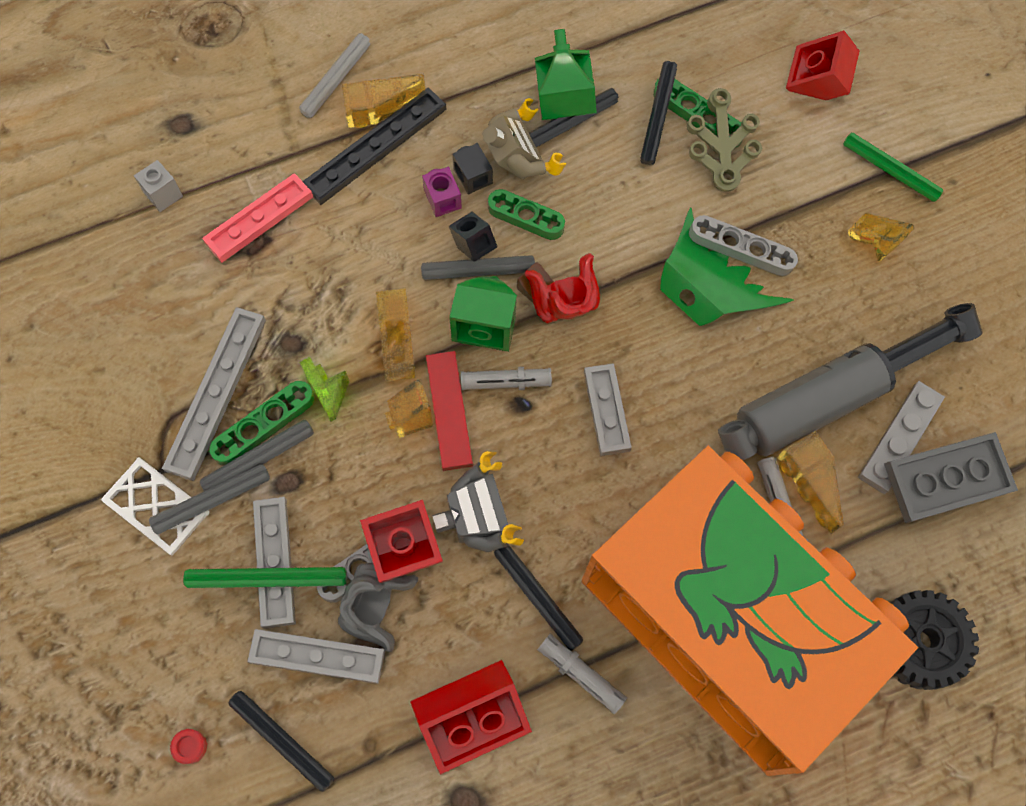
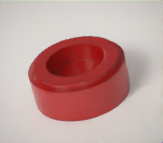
(188, 746)

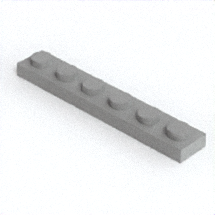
(214, 394)

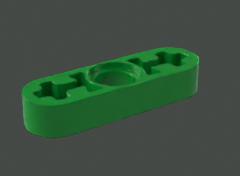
(521, 203)

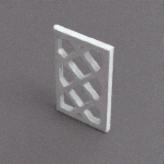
(128, 513)

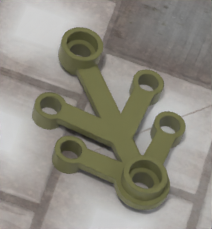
(722, 143)

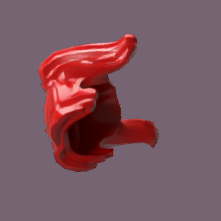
(568, 296)

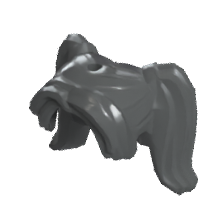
(366, 604)

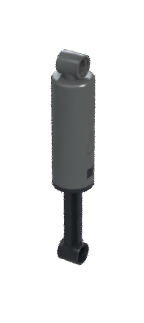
(837, 388)

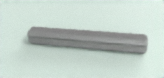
(334, 75)

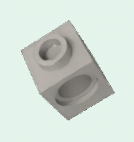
(158, 185)

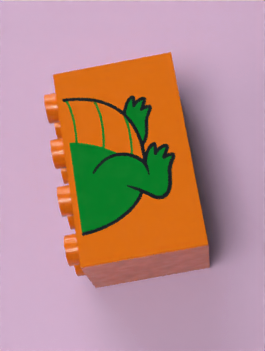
(749, 613)

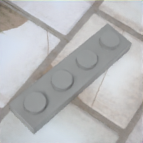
(901, 434)
(273, 552)
(316, 656)

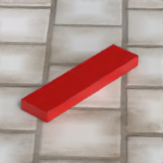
(449, 411)

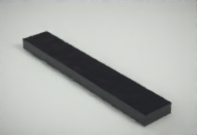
(374, 145)

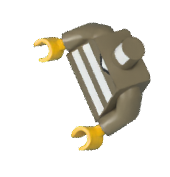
(514, 147)

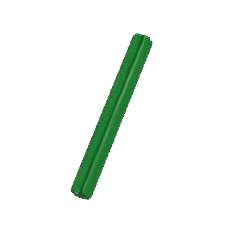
(265, 577)

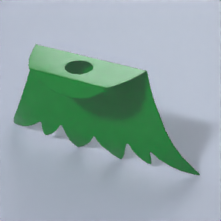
(714, 285)

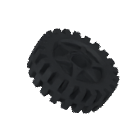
(950, 640)

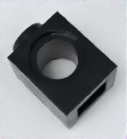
(472, 168)
(473, 236)

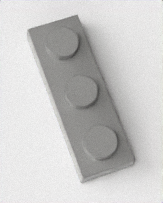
(607, 409)

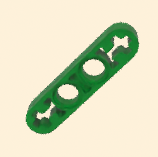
(701, 107)
(259, 418)

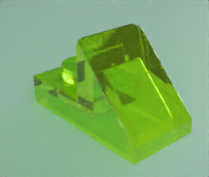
(328, 391)

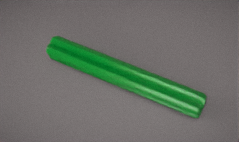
(893, 167)

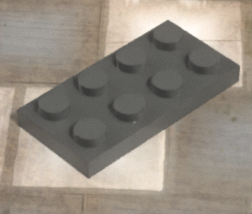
(950, 477)

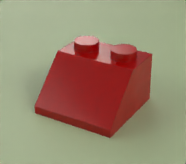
(824, 67)
(401, 541)

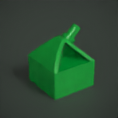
(565, 81)
(483, 313)

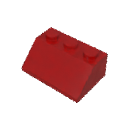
(471, 716)

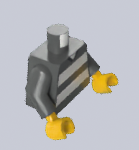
(478, 510)

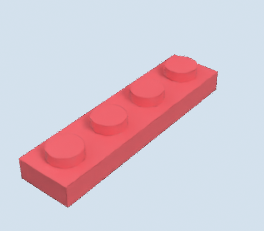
(257, 217)

